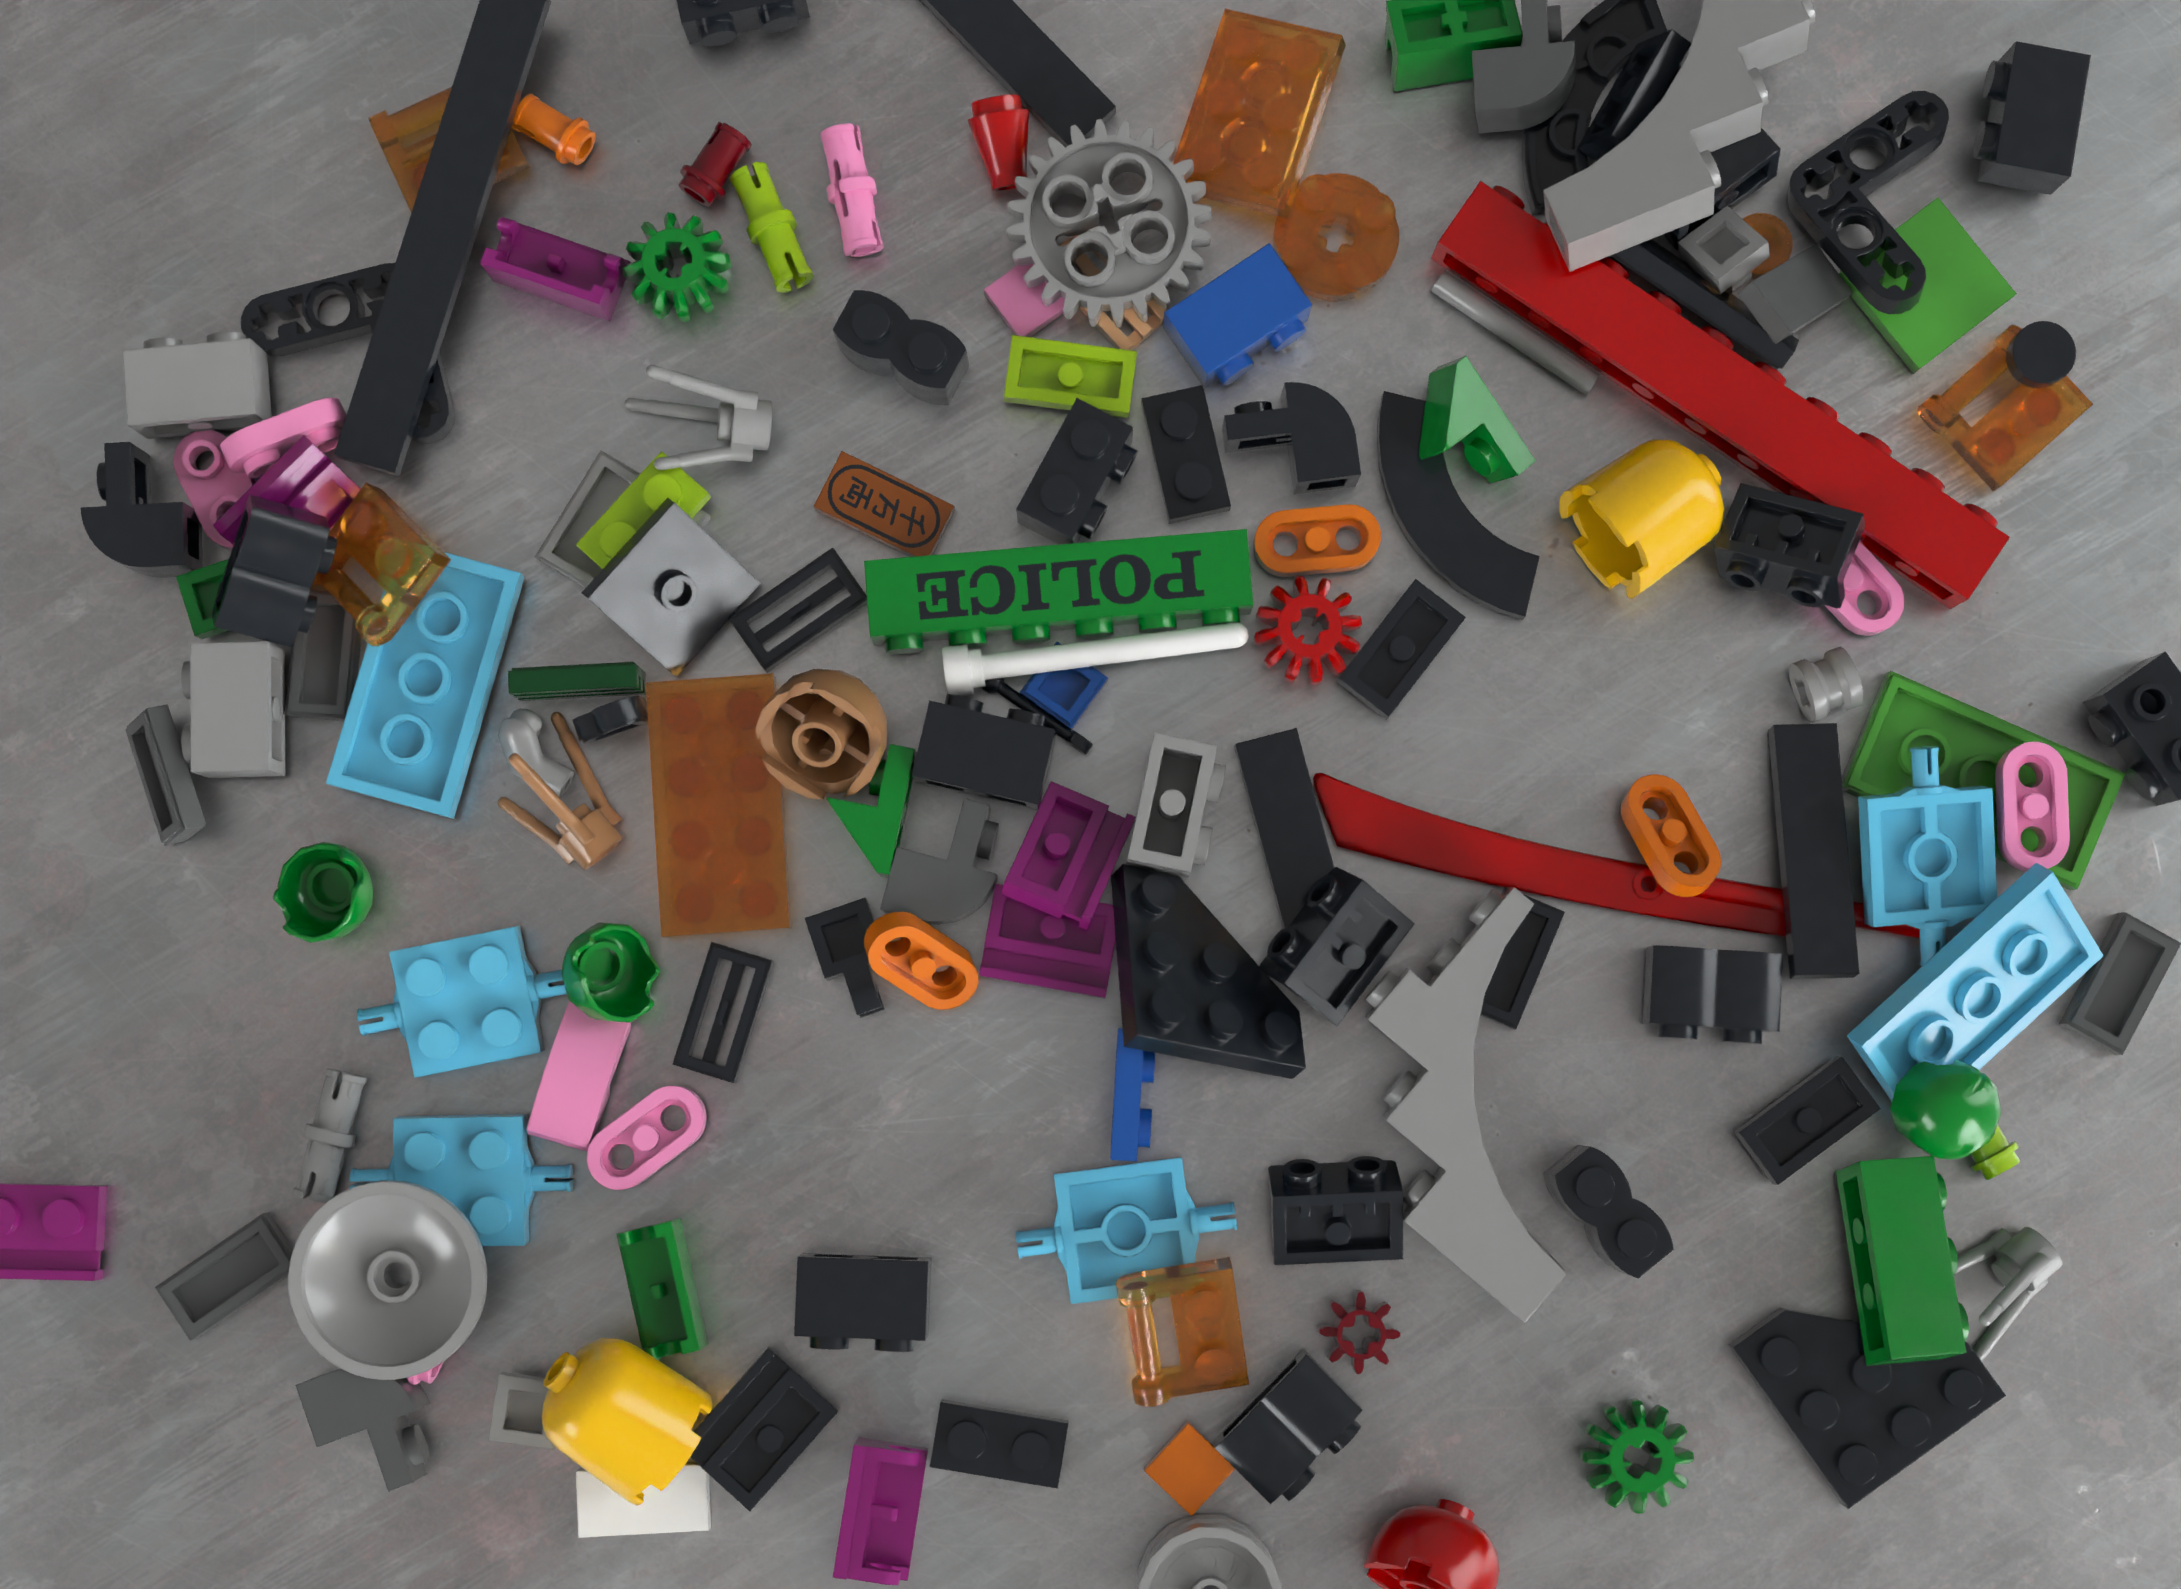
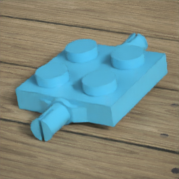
(1927, 854)
(465, 1001)
(477, 1166)
(1122, 1224)

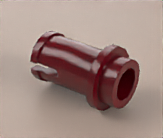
(714, 165)

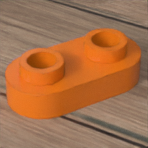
(1315, 540)
(1673, 838)
(916, 956)

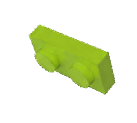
(1059, 372)
(636, 506)

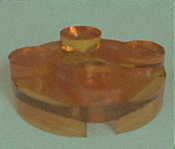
(1367, 217)

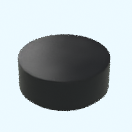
(2040, 354)

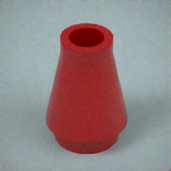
(1002, 138)

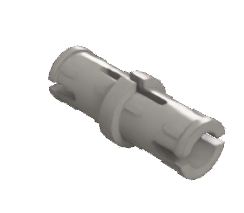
(329, 1135)

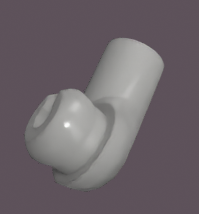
(520, 736)

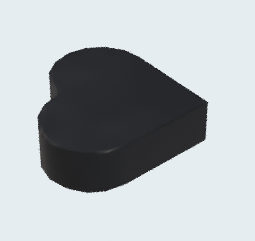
(611, 719)

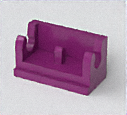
(555, 269)
(880, 1512)

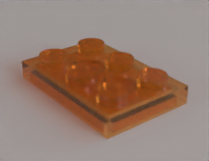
(1259, 110)

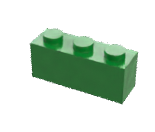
(1902, 1260)

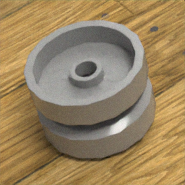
(1207, 1552)

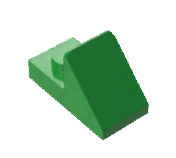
(1465, 410)
(881, 828)

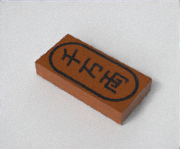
(884, 507)

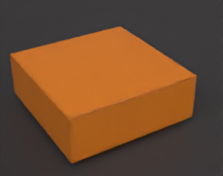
(1189, 1468)

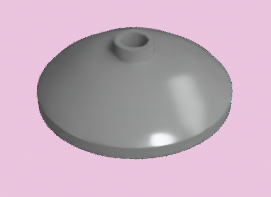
(345, 1286)

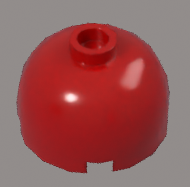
(1433, 1550)

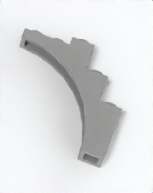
(1666, 165)
(1437, 1025)

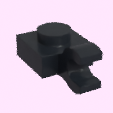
(841, 951)

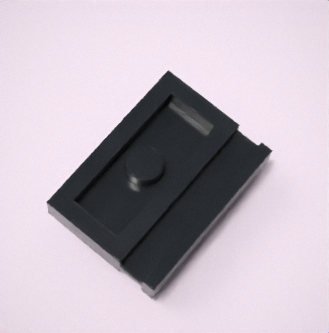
(760, 1428)

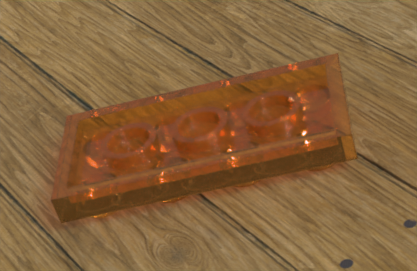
(716, 808)

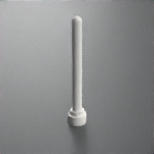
(969, 668)

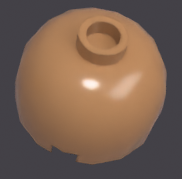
(823, 733)

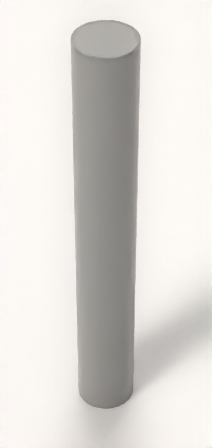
(1515, 332)

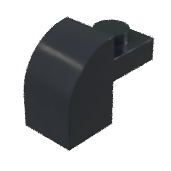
(1311, 426)
(142, 536)

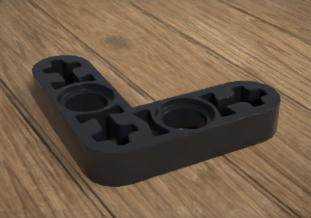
(1848, 201)
(294, 338)

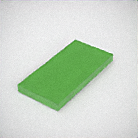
(1968, 754)

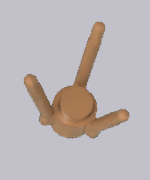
(585, 833)

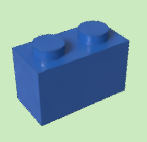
(1238, 318)

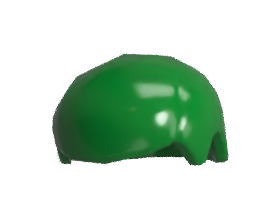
(324, 892)
(610, 973)
(1946, 1109)

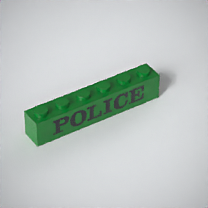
(1058, 589)

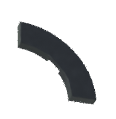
(1602, 48)
(1439, 521)

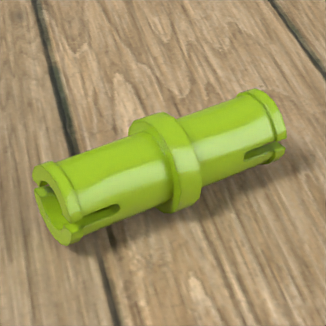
(771, 227)

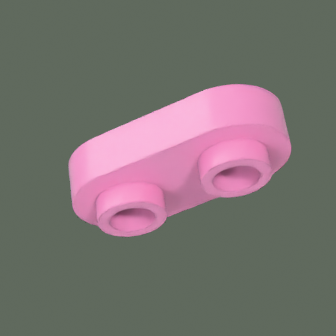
(265, 442)
(211, 489)
(1871, 578)
(2038, 808)
(647, 1136)

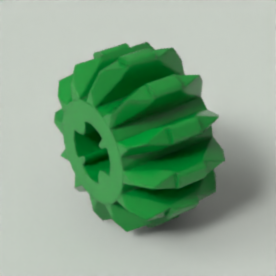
(658, 257)
(1638, 1479)

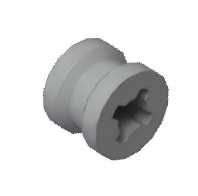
(1826, 684)

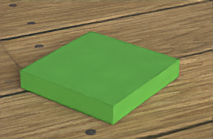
(1957, 291)

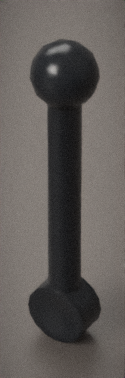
(1070, 736)

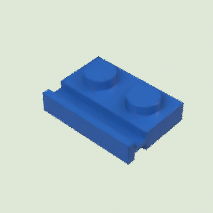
(1129, 1122)

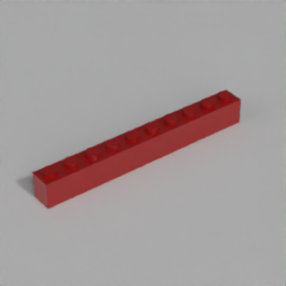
(1719, 395)

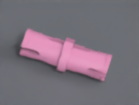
(851, 190)

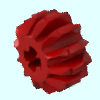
(1287, 620)

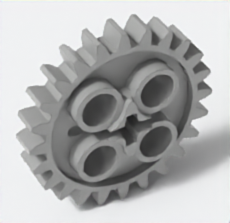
(1087, 171)

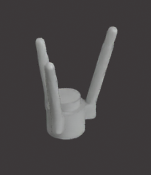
(742, 421)
(2023, 1269)

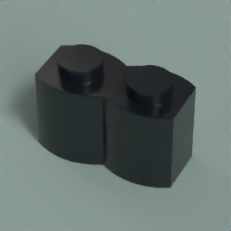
(885, 342)
(272, 572)
(1714, 991)
(1617, 1226)
(1289, 1428)

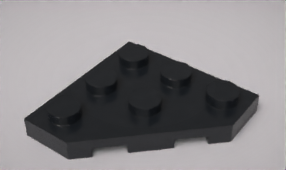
(1191, 983)
(1857, 1418)

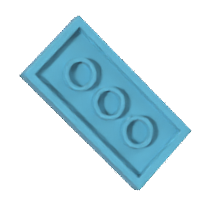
(428, 692)
(1981, 983)

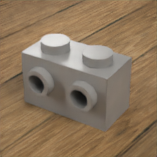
(196, 386)
(235, 709)
(1172, 805)

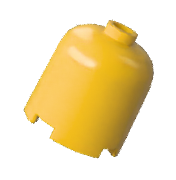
(1644, 513)
(622, 1415)

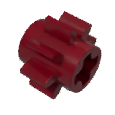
(1371, 1344)

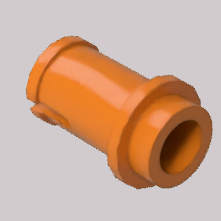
(566, 137)

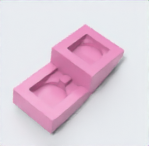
(577, 1079)

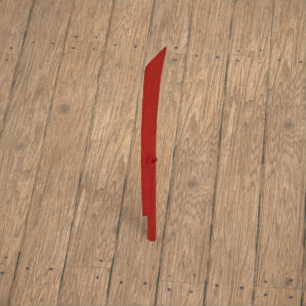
(1438, 844)

